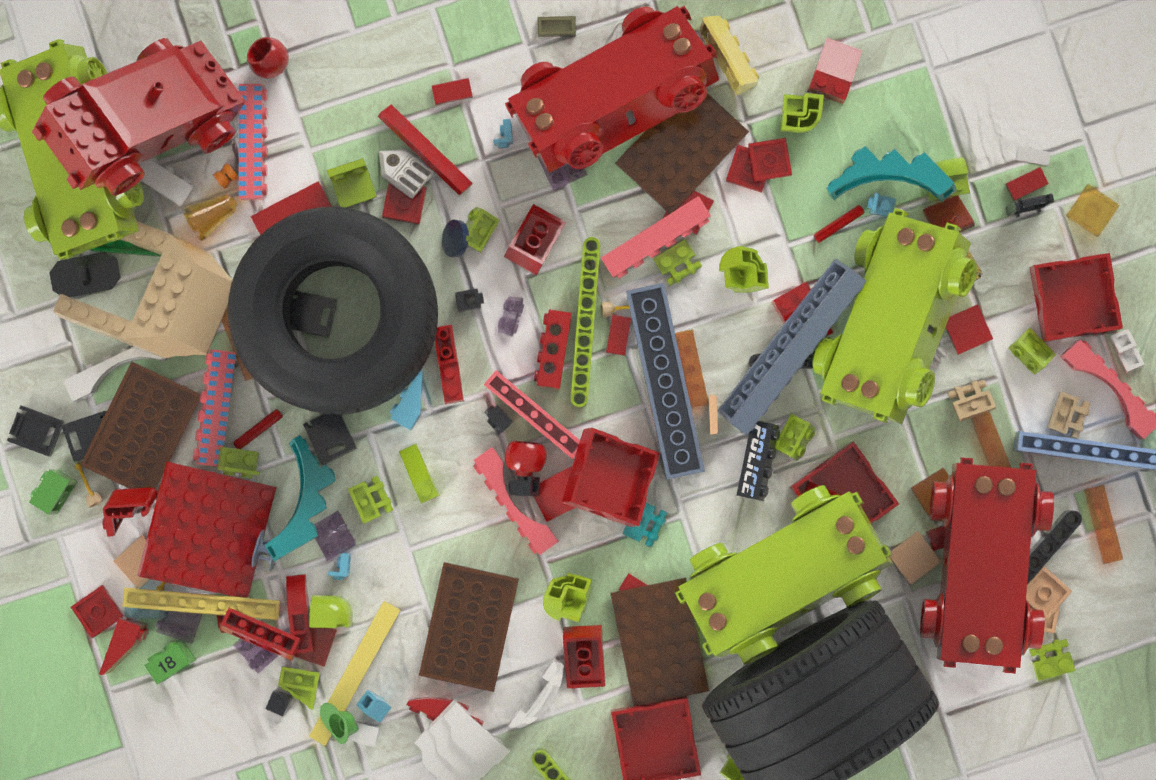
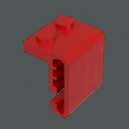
(124, 504)

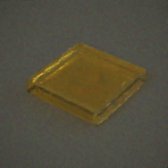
(1092, 210)

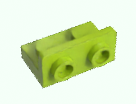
(480, 228)
(1032, 351)
(795, 437)
(238, 461)

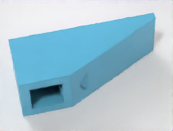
(409, 407)

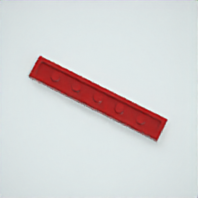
(425, 149)

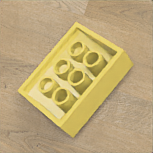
(730, 58)

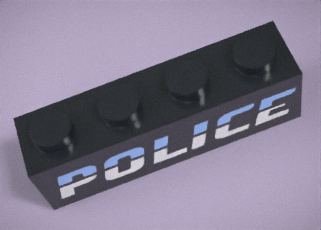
(758, 461)

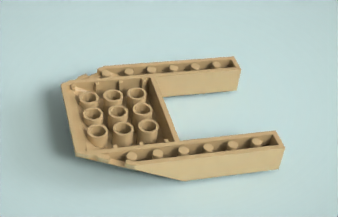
(178, 307)

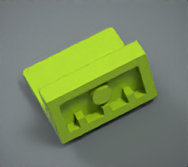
(352, 183)

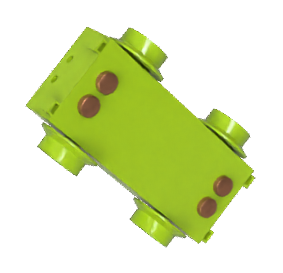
(59, 214)
(896, 318)
(755, 592)

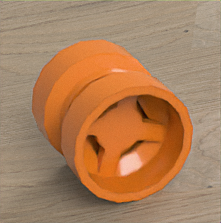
(222, 178)

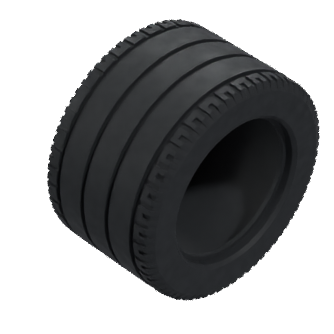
(823, 700)

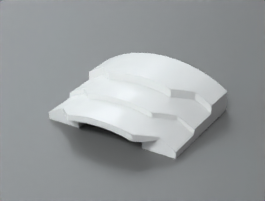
(553, 675)
(459, 746)

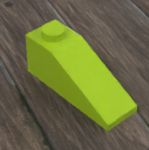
(419, 473)

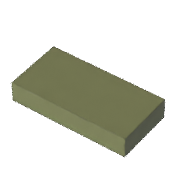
(556, 26)

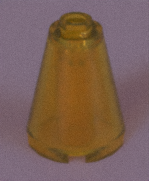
(209, 214)

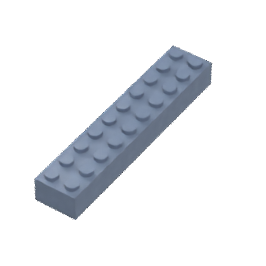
(791, 346)
(665, 381)

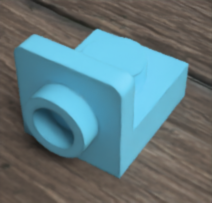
(506, 131)
(881, 205)
(344, 564)

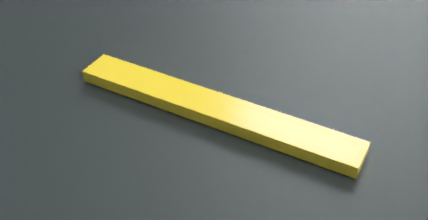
(199, 603)
(358, 666)

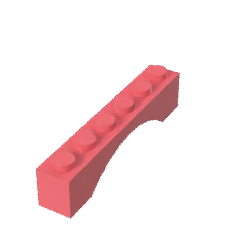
(1137, 417)
(492, 468)

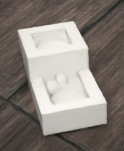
(1126, 351)
(365, 735)

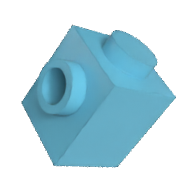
(374, 706)

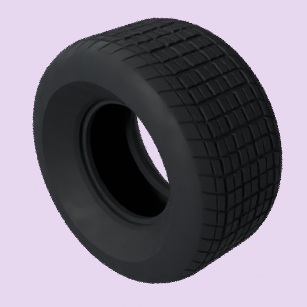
(276, 268)

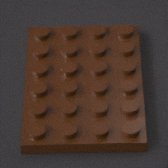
(681, 152)
(140, 428)
(468, 627)
(659, 643)

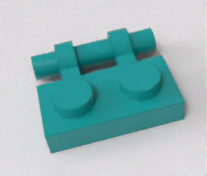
(637, 532)

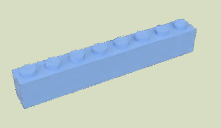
(1085, 450)

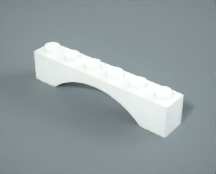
(85, 383)

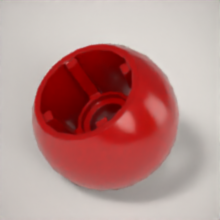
(267, 57)
(525, 457)

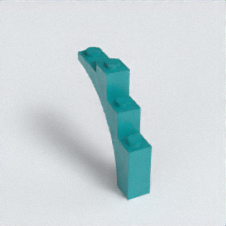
(893, 167)
(309, 504)

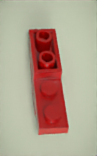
(448, 365)
(299, 611)
(433, 707)

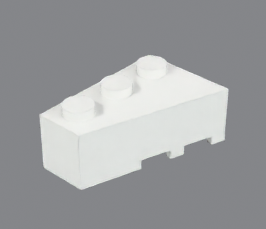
(165, 181)

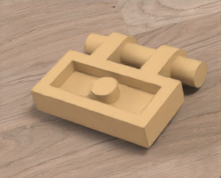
(974, 405)
(1063, 413)

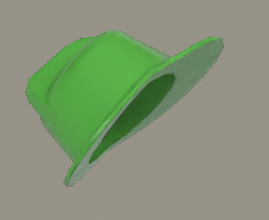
(339, 723)

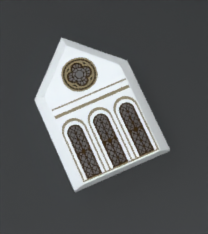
(404, 170)

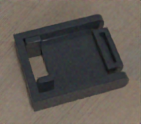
(1030, 204)
(307, 313)
(33, 429)
(86, 430)
(328, 432)

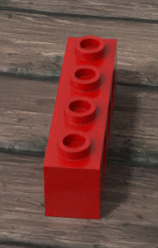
(562, 320)
(260, 634)

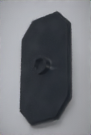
(85, 274)

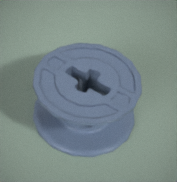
(261, 549)

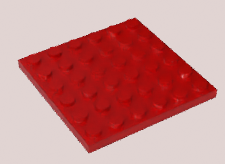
(205, 530)

